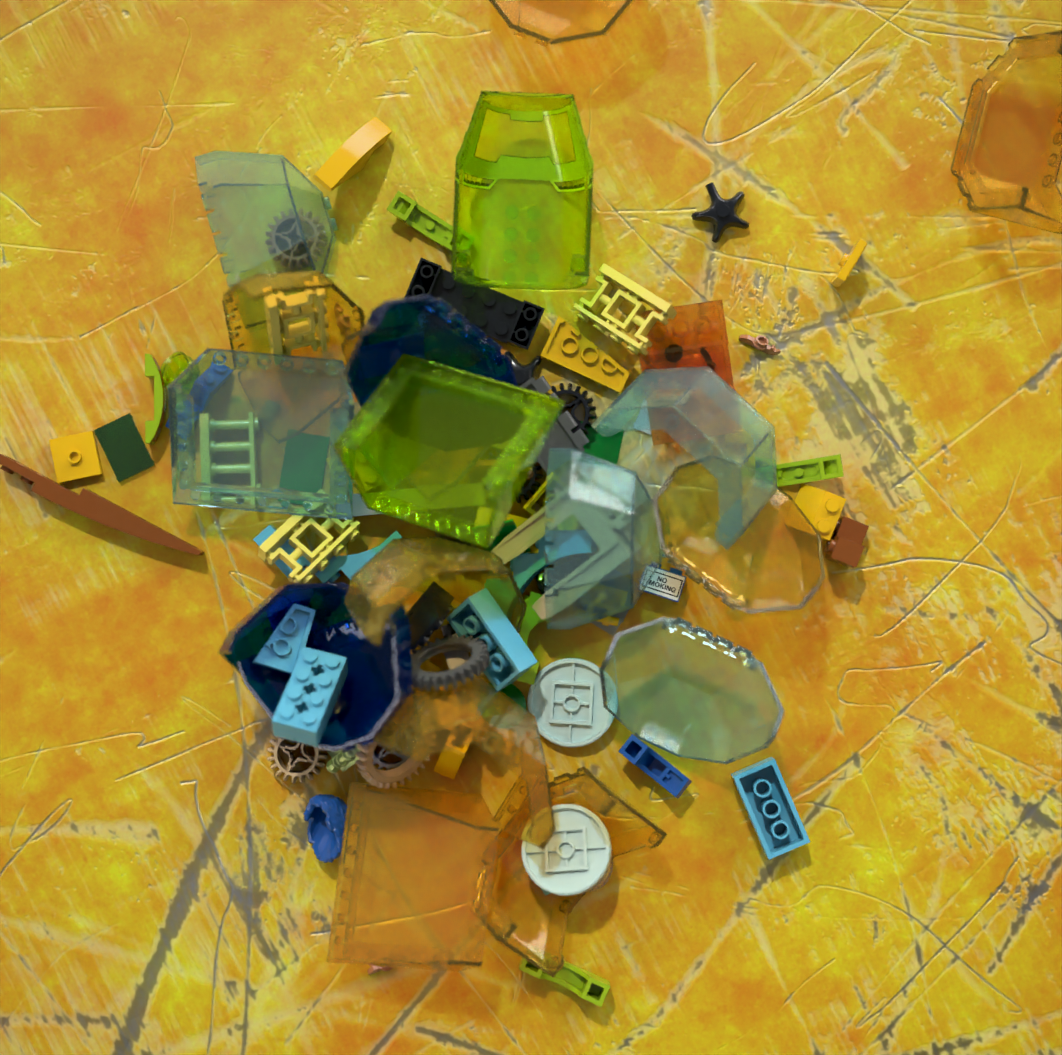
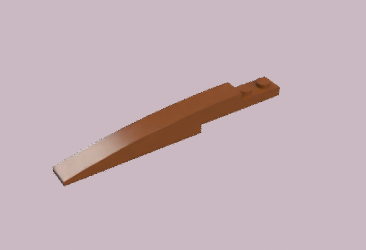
(96, 507)

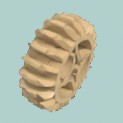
(289, 770)

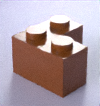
(846, 542)

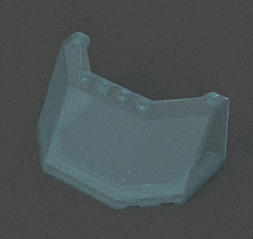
(711, 426)

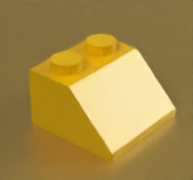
(820, 508)

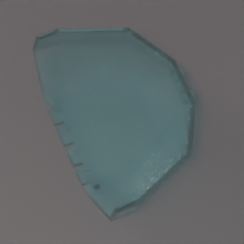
(266, 214)
(601, 538)
(689, 691)

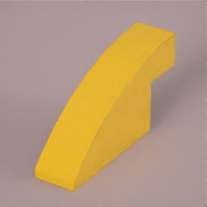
(352, 155)

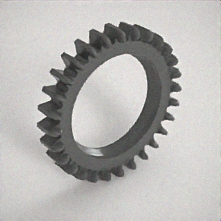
(478, 662)

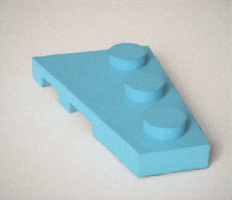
(287, 640)

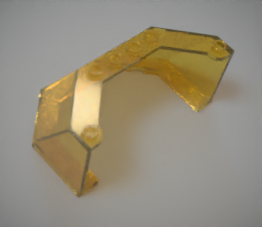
(1014, 136)
(498, 727)
(518, 908)

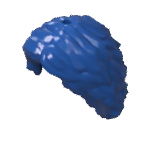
(326, 826)

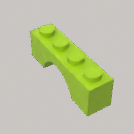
(529, 621)
(580, 981)

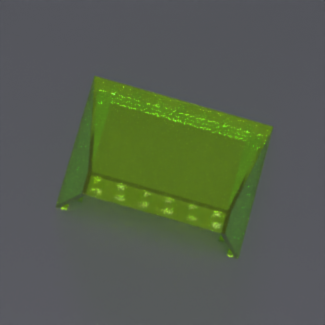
(445, 447)

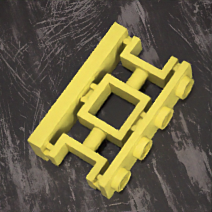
(634, 296)
(293, 308)
(293, 530)

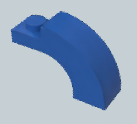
(655, 766)

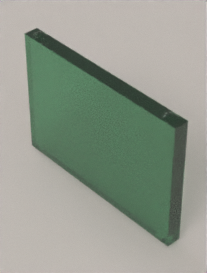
(124, 447)

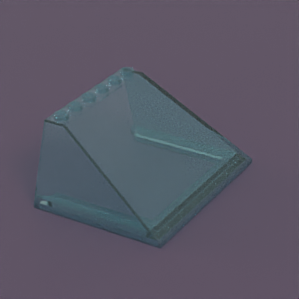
(261, 434)

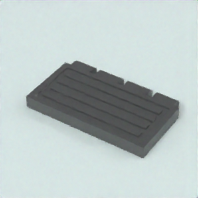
(561, 432)

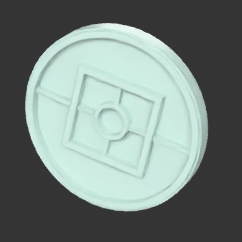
(569, 703)
(573, 856)

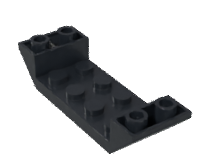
(488, 309)

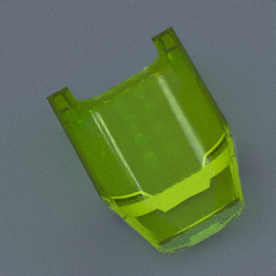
(523, 194)

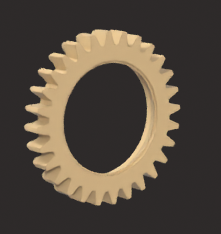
(384, 778)

